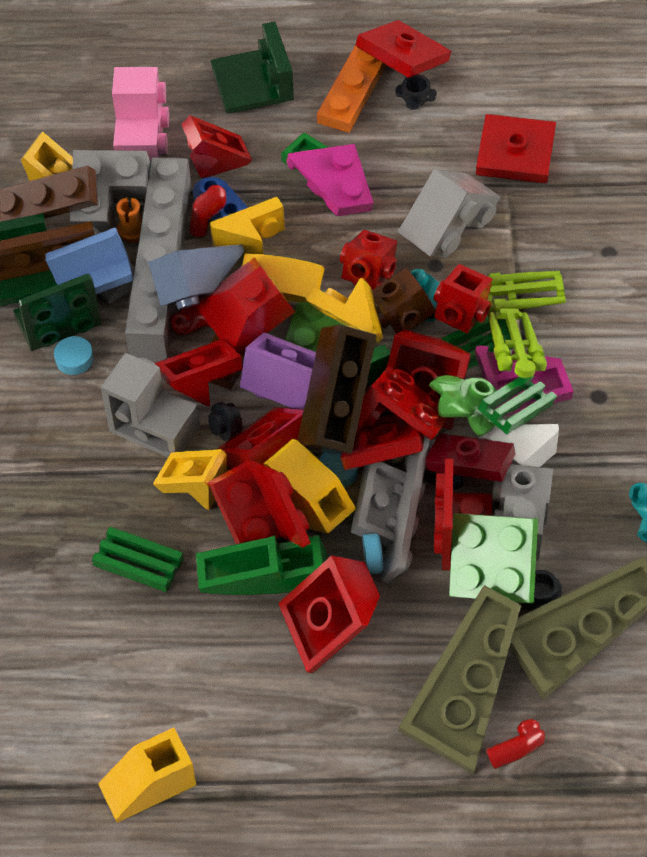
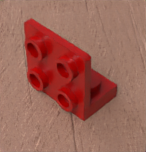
(398, 393)
(449, 503)
(259, 504)

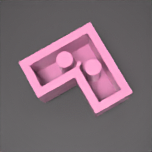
(140, 111)

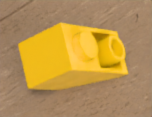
(314, 487)
(148, 775)

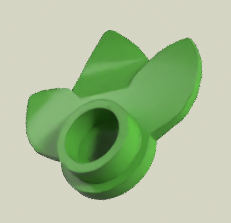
(462, 399)

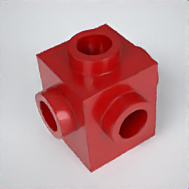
(370, 258)
(463, 298)

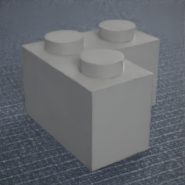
(117, 177)
(445, 209)
(144, 411)

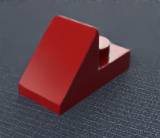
(214, 148)
(195, 368)

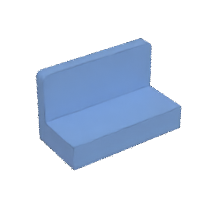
(98, 255)

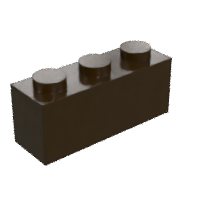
(336, 389)

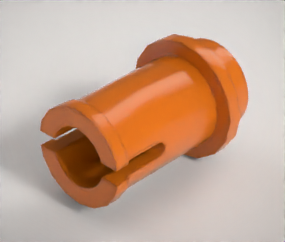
(129, 220)

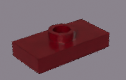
(471, 456)

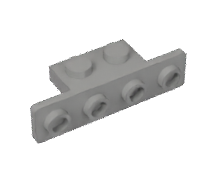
(389, 507)

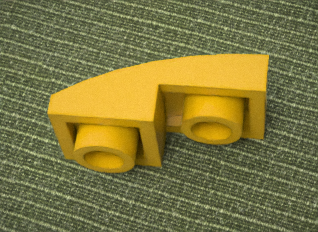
(291, 276)

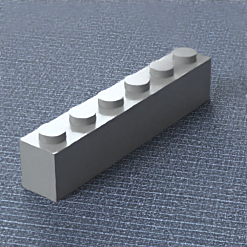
(161, 233)

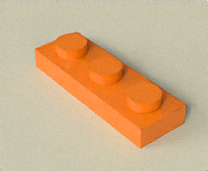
(350, 91)

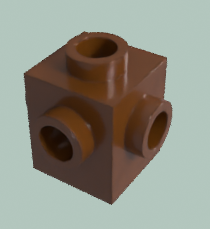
(402, 302)

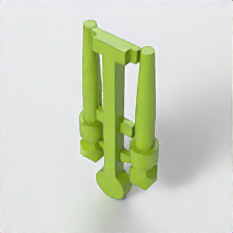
(510, 289)
(523, 367)

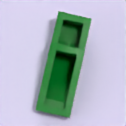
(258, 566)

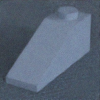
(192, 273)

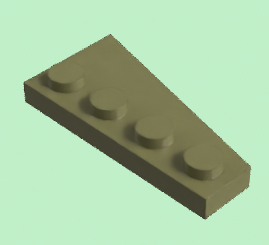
(576, 627)
(461, 690)

